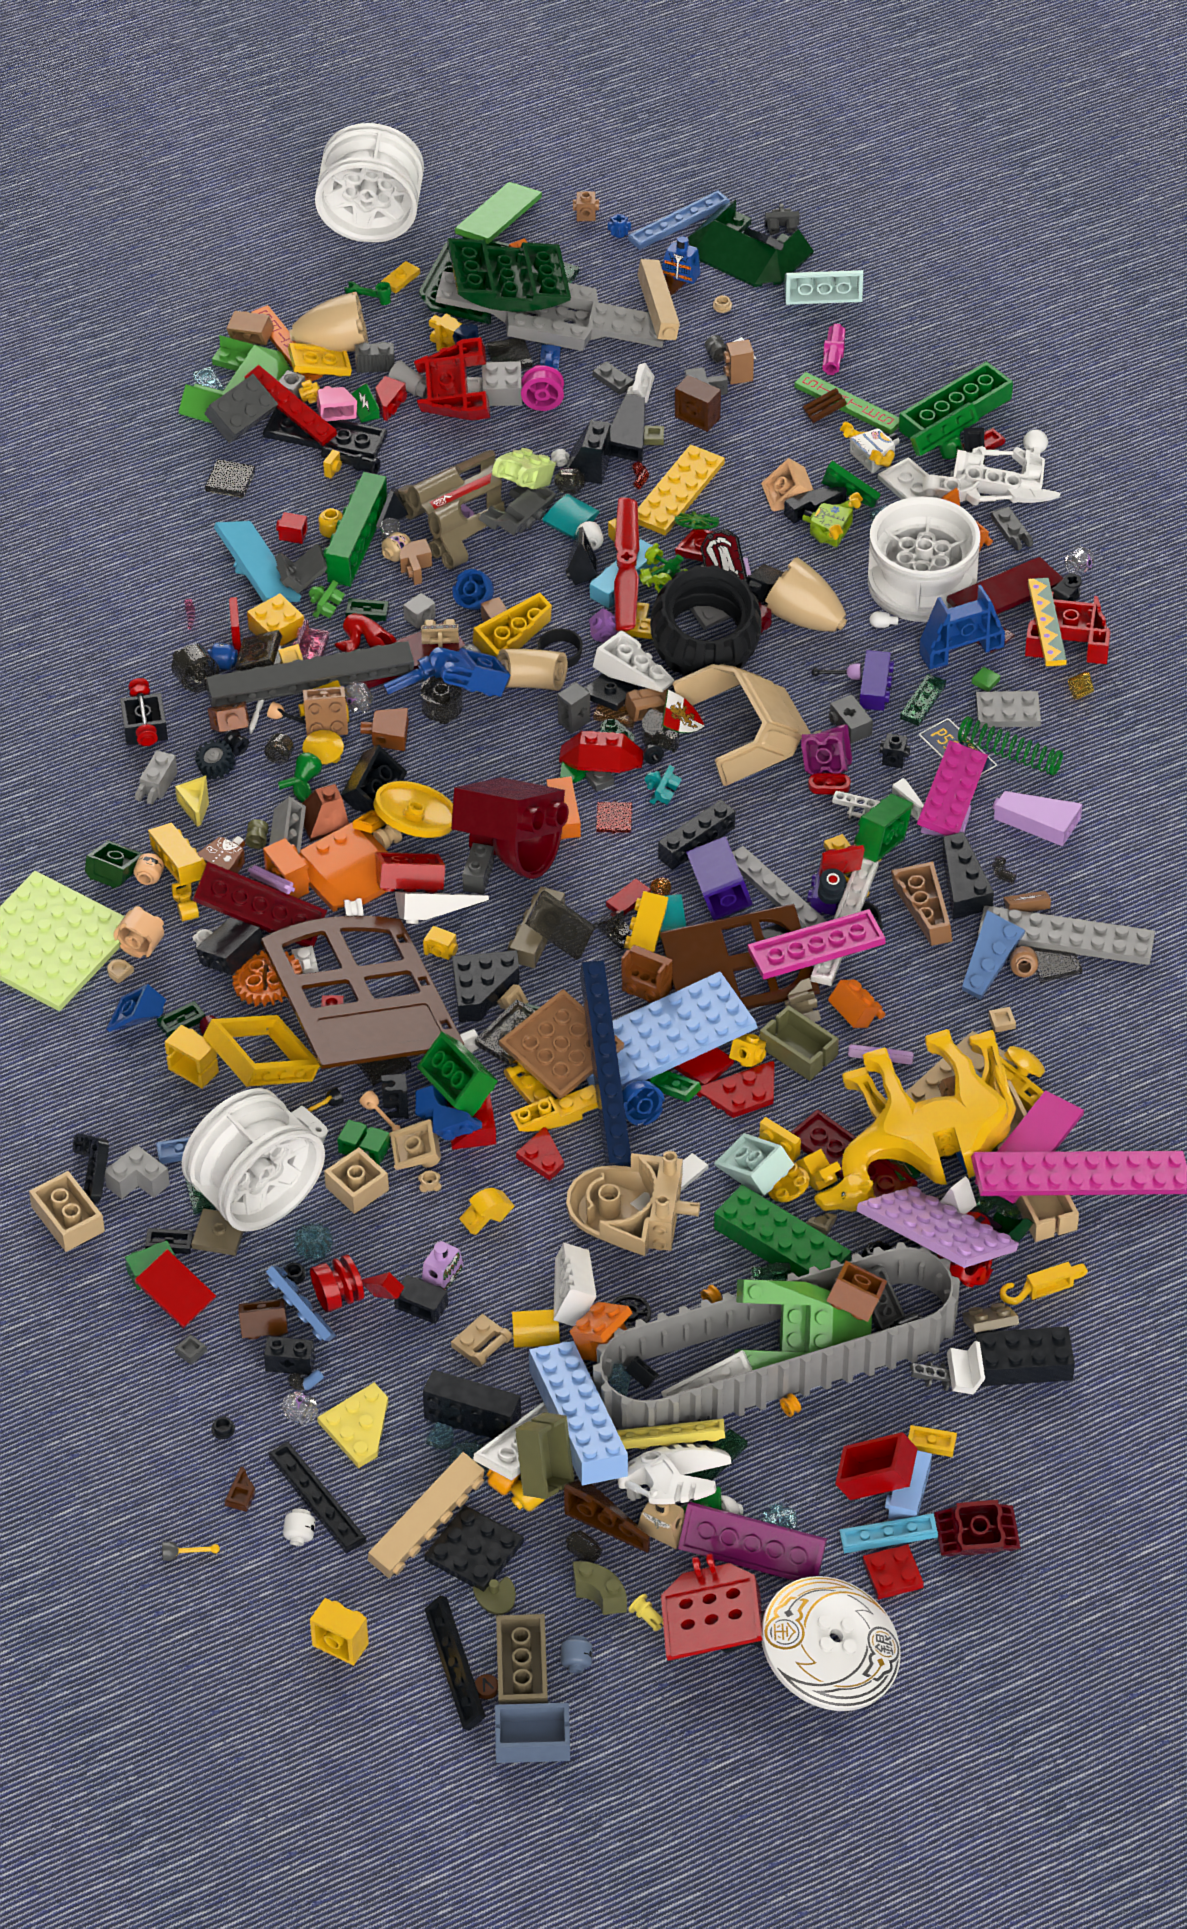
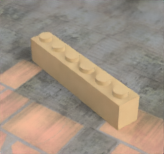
(426, 1515)

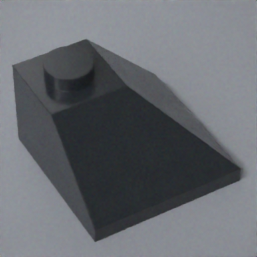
(582, 562)

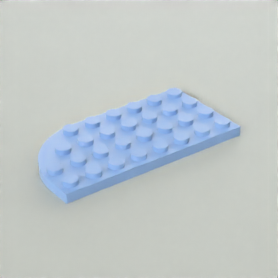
(679, 1028)

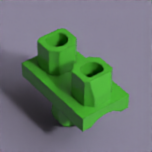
(324, 607)

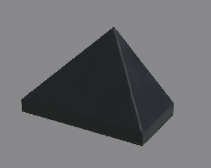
(393, 507)

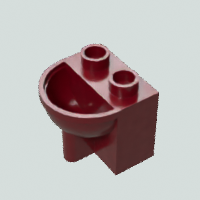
(515, 818)

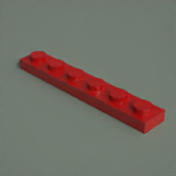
(295, 408)

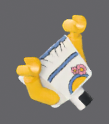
(871, 447)

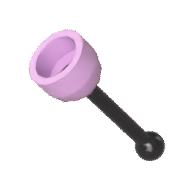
(852, 671)

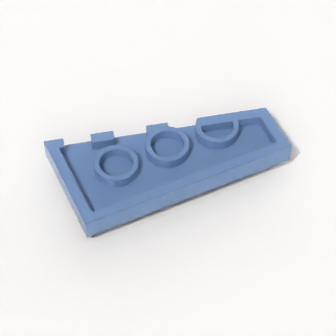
(991, 952)
(290, 1289)

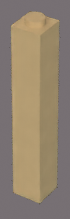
(658, 299)

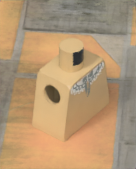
(663, 1522)

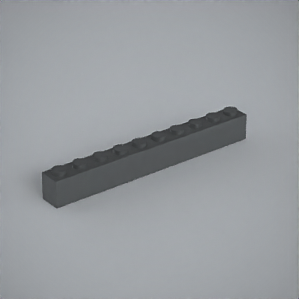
(307, 674)

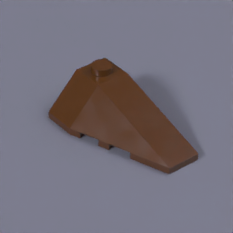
(598, 1511)

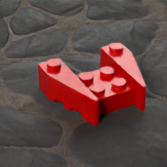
(448, 381)
(1077, 623)

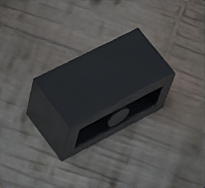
(641, 1372)

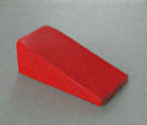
(383, 1286)

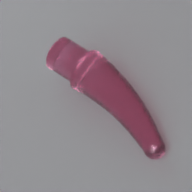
(190, 611)

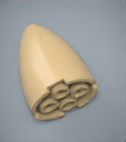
(332, 324)
(806, 599)

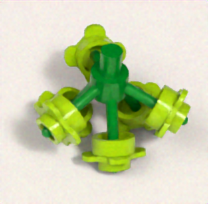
(661, 574)

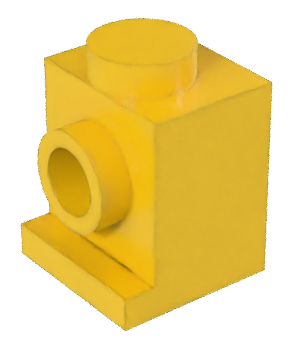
(440, 943)

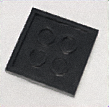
(474, 1548)

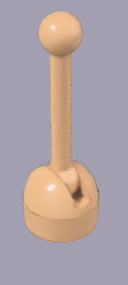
(370, 1101)

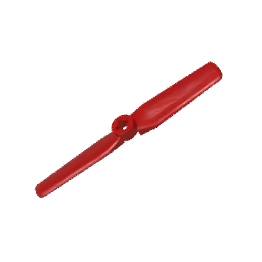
(627, 578)

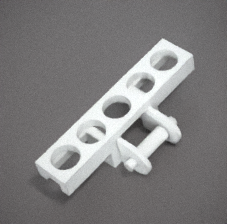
(854, 798)

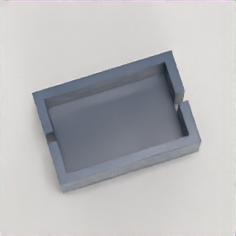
(532, 1732)

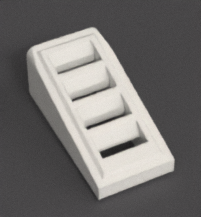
(906, 792)

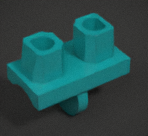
(669, 779)

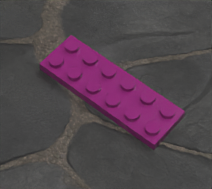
(751, 1543)

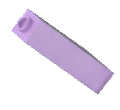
(1038, 815)

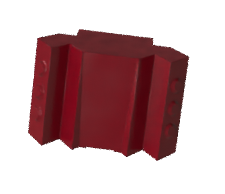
(977, 1528)

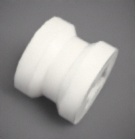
(353, 908)

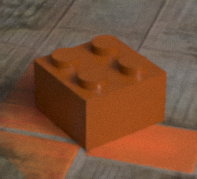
(856, 1291)

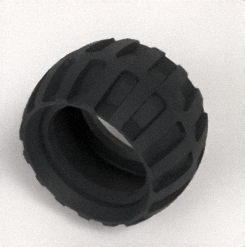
(711, 588)

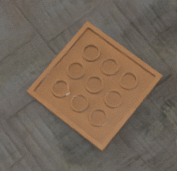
(554, 1044)

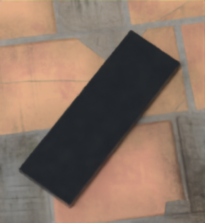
(350, 436)

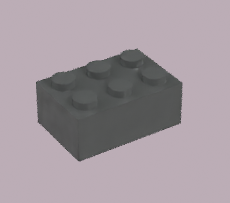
(241, 408)

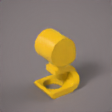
(186, 907)

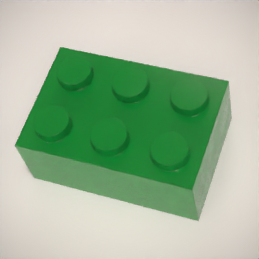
(883, 827)

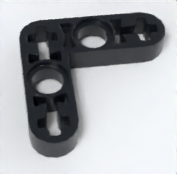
(97, 1151)

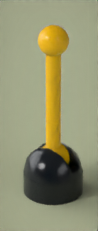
(332, 1098)

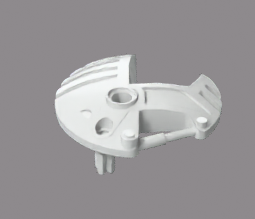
(665, 1473)

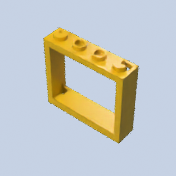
(300, 1068)

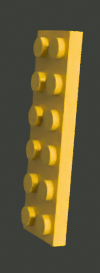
(678, 489)

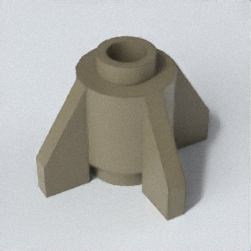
(804, 1001)

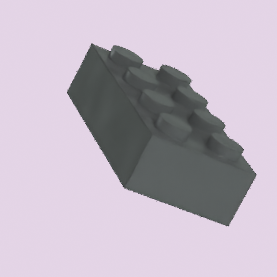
(888, 1307)

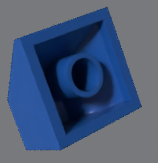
(137, 1008)

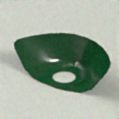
(1013, 1227)

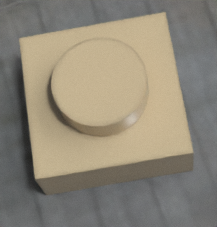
(1002, 1019)

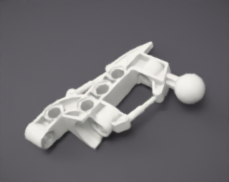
(974, 478)

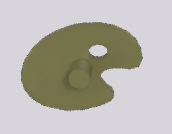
(498, 1597)

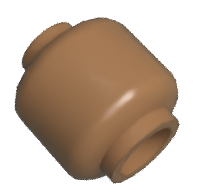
(1024, 961)

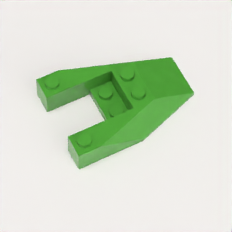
(806, 1319)

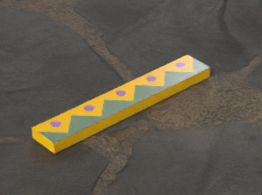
(1047, 622)

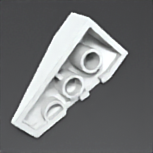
(626, 661)
(423, 906)

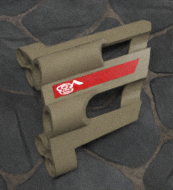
(442, 501)

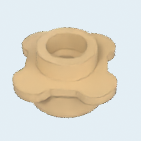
(429, 1176)

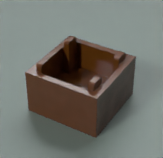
(697, 403)

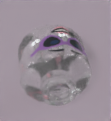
(1079, 561)
(358, 697)
(300, 1407)

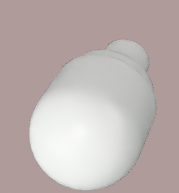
(882, 620)

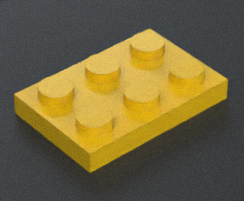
(318, 360)

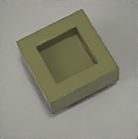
(653, 435)

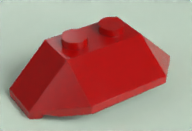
(601, 752)

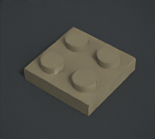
(995, 1317)

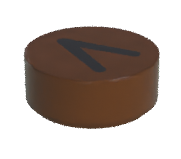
(487, 1686)

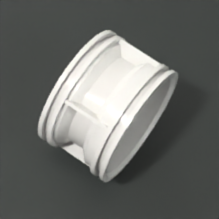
(369, 182)
(921, 553)
(253, 1159)

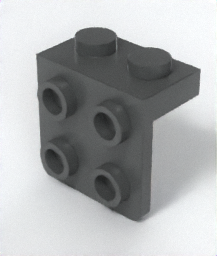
(304, 571)

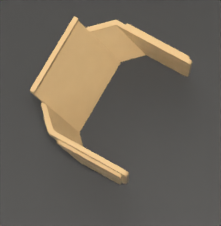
(780, 719)

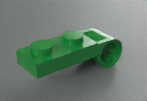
(676, 1085)

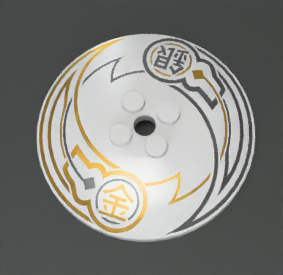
(814, 1666)

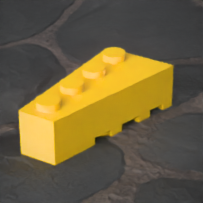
(513, 627)

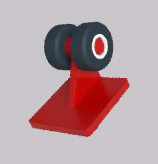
(831, 871)

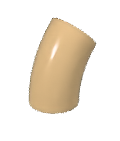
(534, 668)

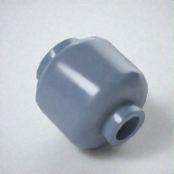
(576, 1654)

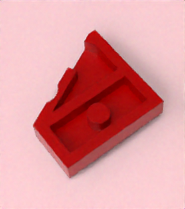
(541, 1155)

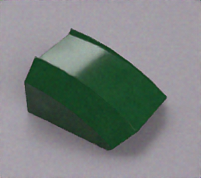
(111, 863)

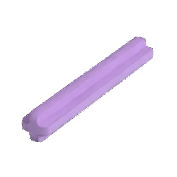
(271, 879)

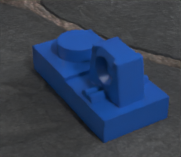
(550, 356)

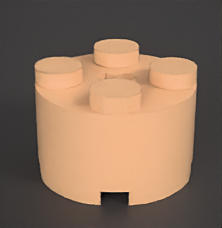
(139, 932)

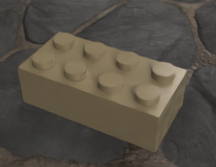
(521, 1659)

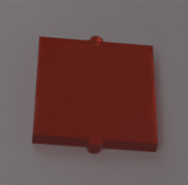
(614, 817)

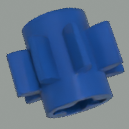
(619, 225)

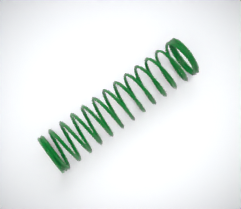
(1051, 771)

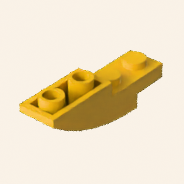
(557, 1112)

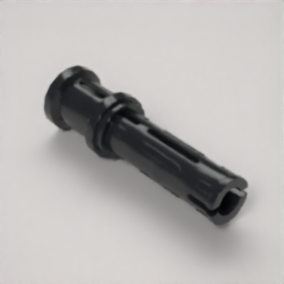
(358, 461)

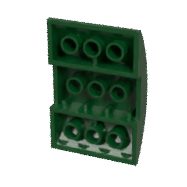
(509, 276)

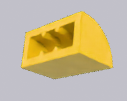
(535, 1328)

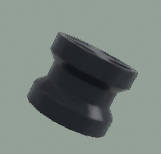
(236, 742)

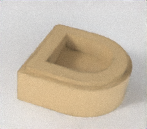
(119, 970)

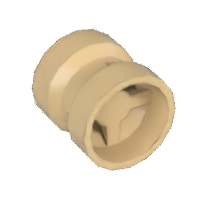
(387, 836)

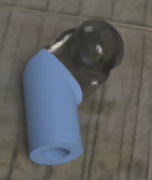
(305, 1383)

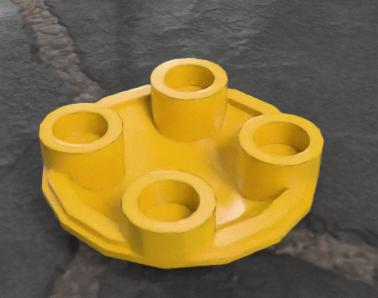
(325, 745)
(1025, 1061)
(791, 1185)

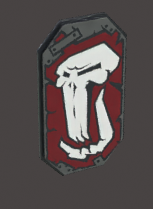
(724, 550)

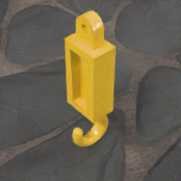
(1045, 1282)

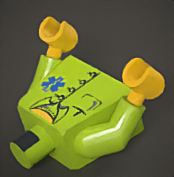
(832, 521)

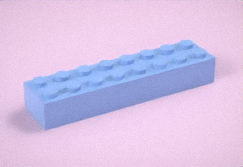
(570, 1391)

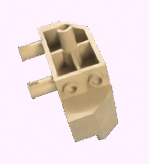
(602, 1199)

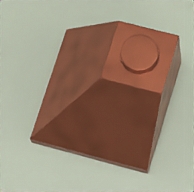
(324, 812)

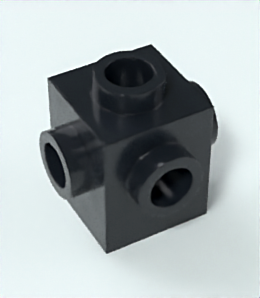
(894, 750)

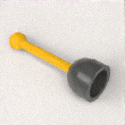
(171, 1550)

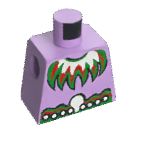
(443, 1262)

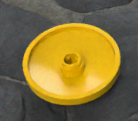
(414, 809)

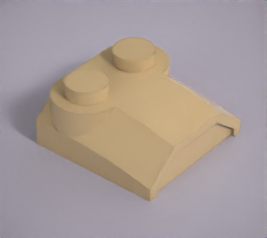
(415, 1146)

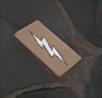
(1028, 902)

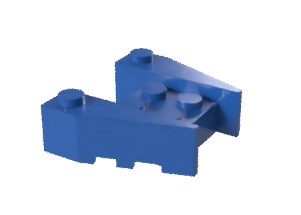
(959, 627)

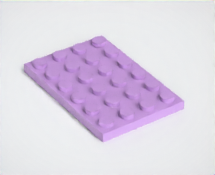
(938, 1226)

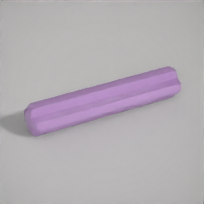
(896, 1056)

